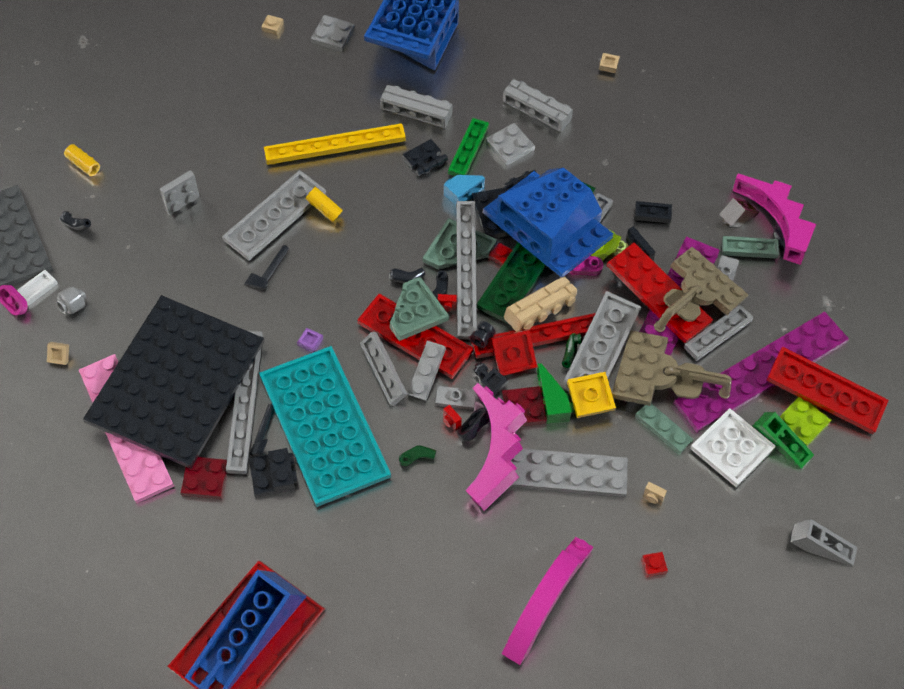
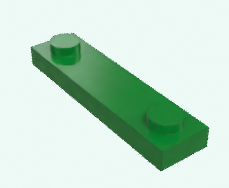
(468, 147)

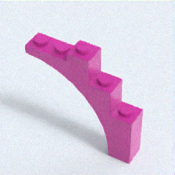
(786, 213)
(505, 444)

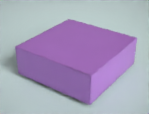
(310, 340)

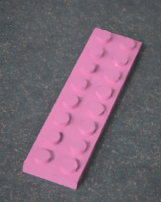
(141, 468)

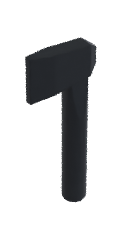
(261, 282)
(260, 444)

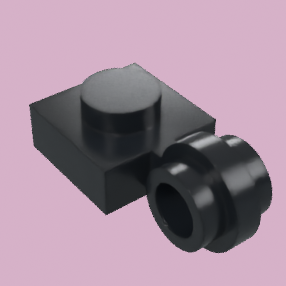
(493, 379)

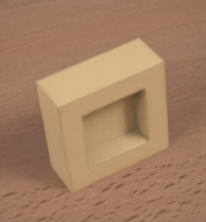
(272, 25)
(609, 63)
(57, 353)
(654, 493)

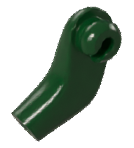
(571, 349)
(416, 452)

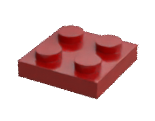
(514, 352)

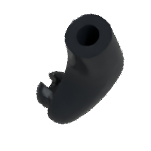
(74, 223)
(404, 276)
(441, 283)

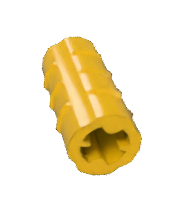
(82, 160)
(323, 204)

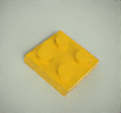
(591, 394)

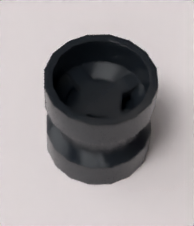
(482, 334)

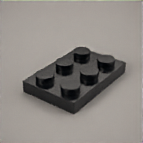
(483, 199)

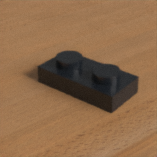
(653, 212)
(634, 236)

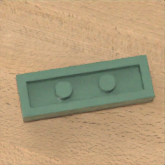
(750, 247)
(664, 428)

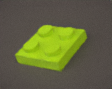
(805, 420)

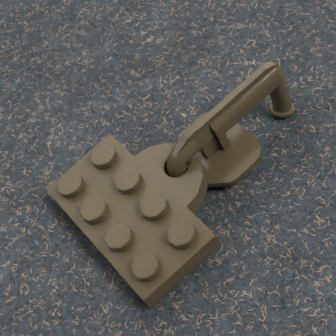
(701, 286)
(649, 369)

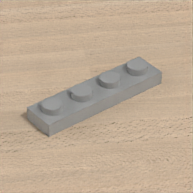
(718, 332)
(383, 368)

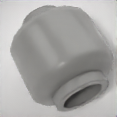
(71, 300)

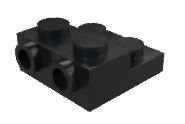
(273, 473)

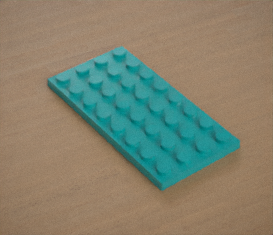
(324, 426)

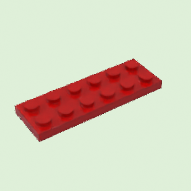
(650, 286)
(378, 317)
(827, 390)

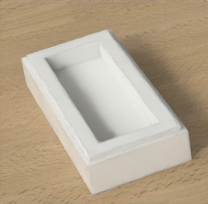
(37, 287)

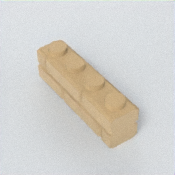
(541, 304)

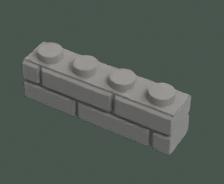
(537, 105)
(416, 106)

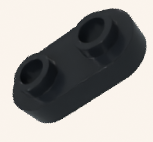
(473, 424)

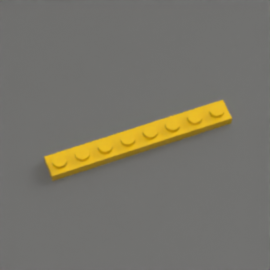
(334, 143)

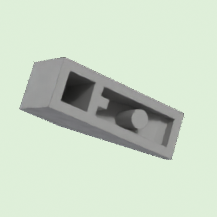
(823, 542)

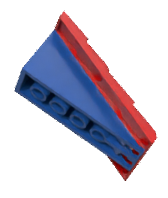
(248, 633)

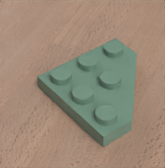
(444, 248)
(416, 310)

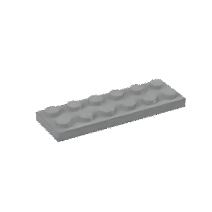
(271, 216)
(604, 338)
(571, 472)

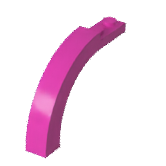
(544, 599)

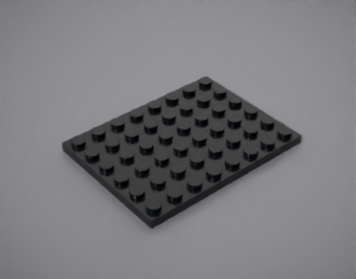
(174, 381)

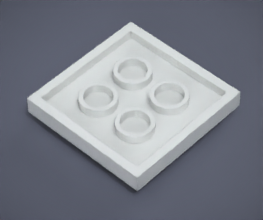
(732, 447)

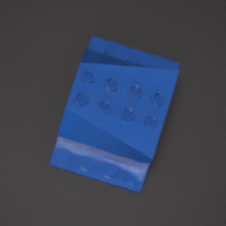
(415, 28)
(552, 218)

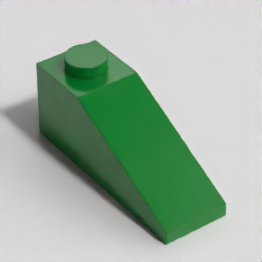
(554, 397)
(784, 439)

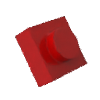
(499, 254)
(448, 302)
(451, 418)
(654, 564)

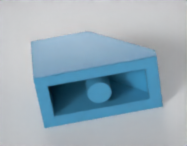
(462, 186)

